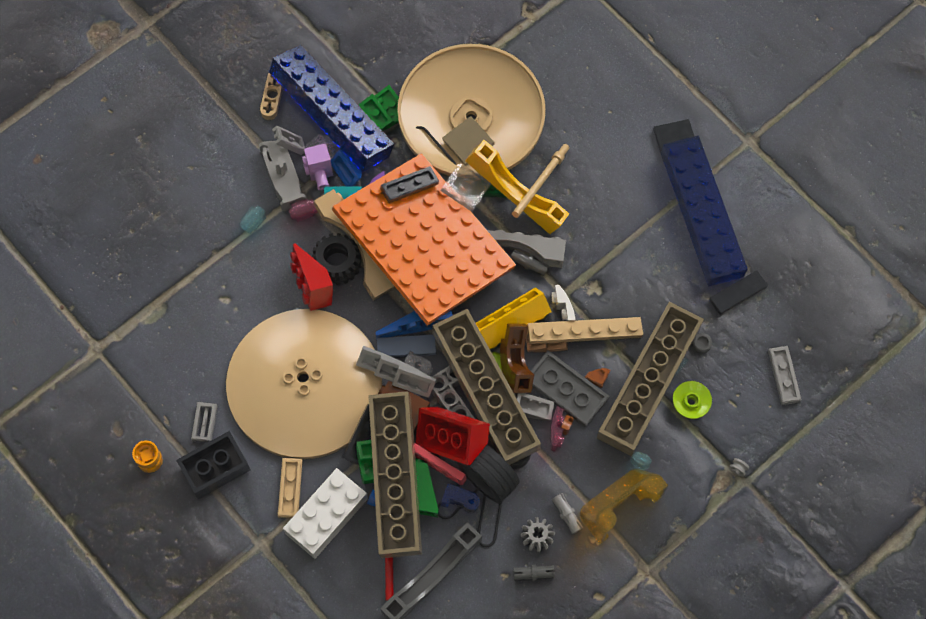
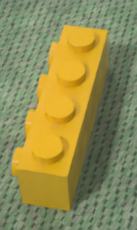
(523, 310)

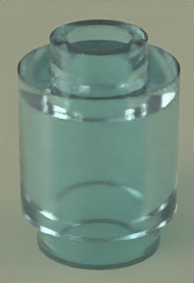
(252, 219)

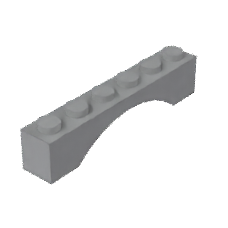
(543, 249)

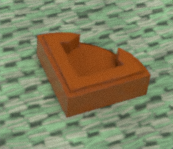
(598, 376)
(567, 424)

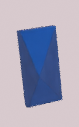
(345, 169)

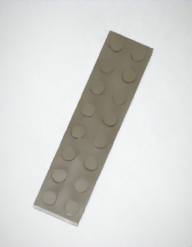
(650, 379)
(486, 387)
(395, 475)

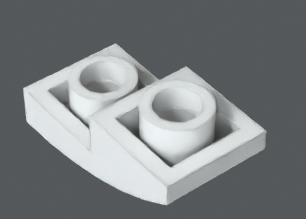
(563, 302)

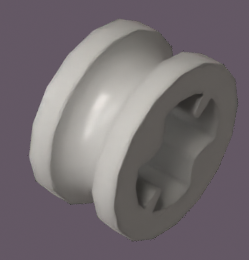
(739, 467)

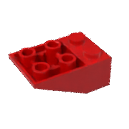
(312, 279)

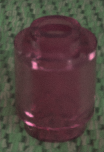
(302, 210)

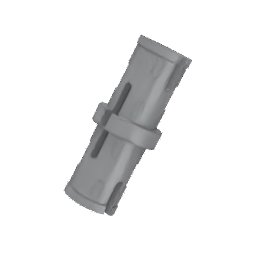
(567, 513)

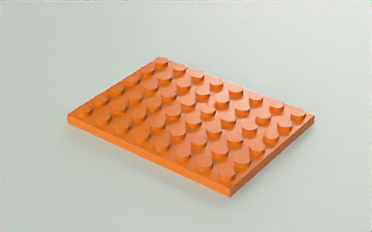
(424, 243)

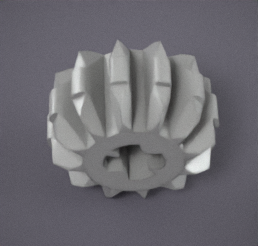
(529, 532)

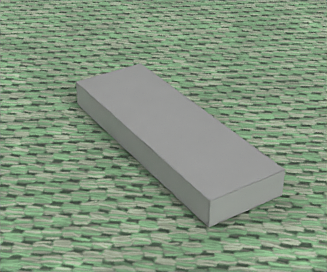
(784, 375)

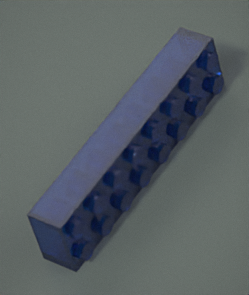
(331, 108)
(703, 211)

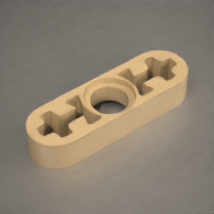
(275, 102)

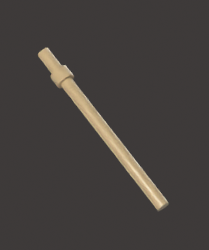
(557, 158)

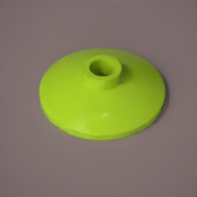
(696, 392)

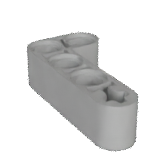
(448, 391)

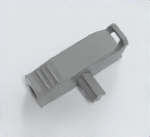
(282, 174)

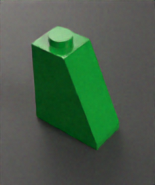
(426, 494)

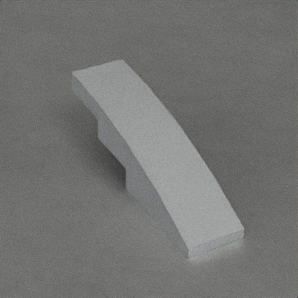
(398, 372)
(535, 407)

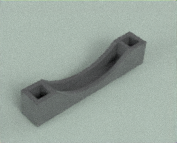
(419, 587)

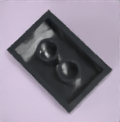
(213, 465)

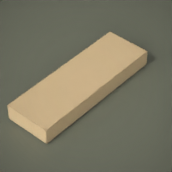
(290, 487)

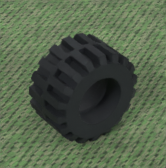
(341, 245)

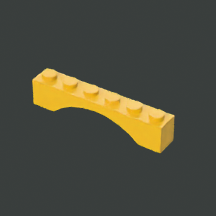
(489, 164)

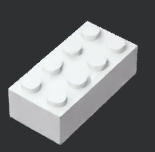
(325, 513)

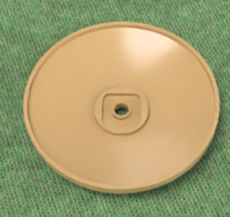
(474, 82)
(292, 415)

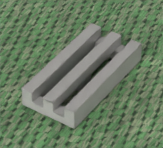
(289, 140)
(202, 438)

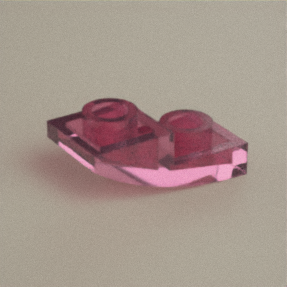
(556, 433)

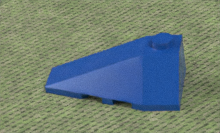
(407, 325)

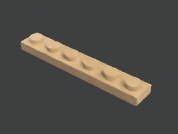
(584, 330)

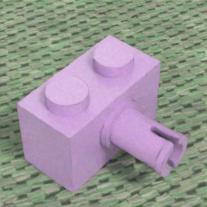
(318, 165)

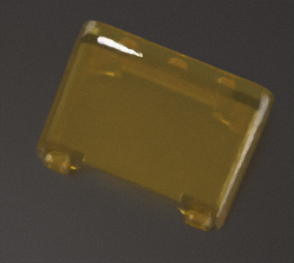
(598, 512)

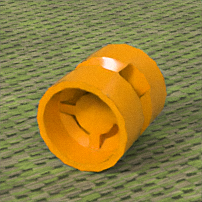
(147, 456)

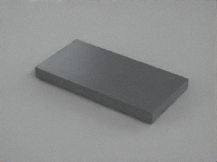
(568, 388)

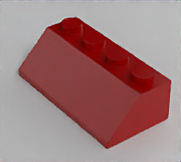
(451, 434)

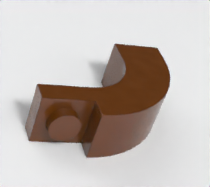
(513, 359)

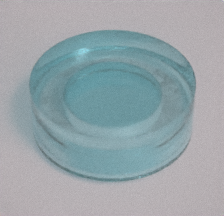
(641, 460)

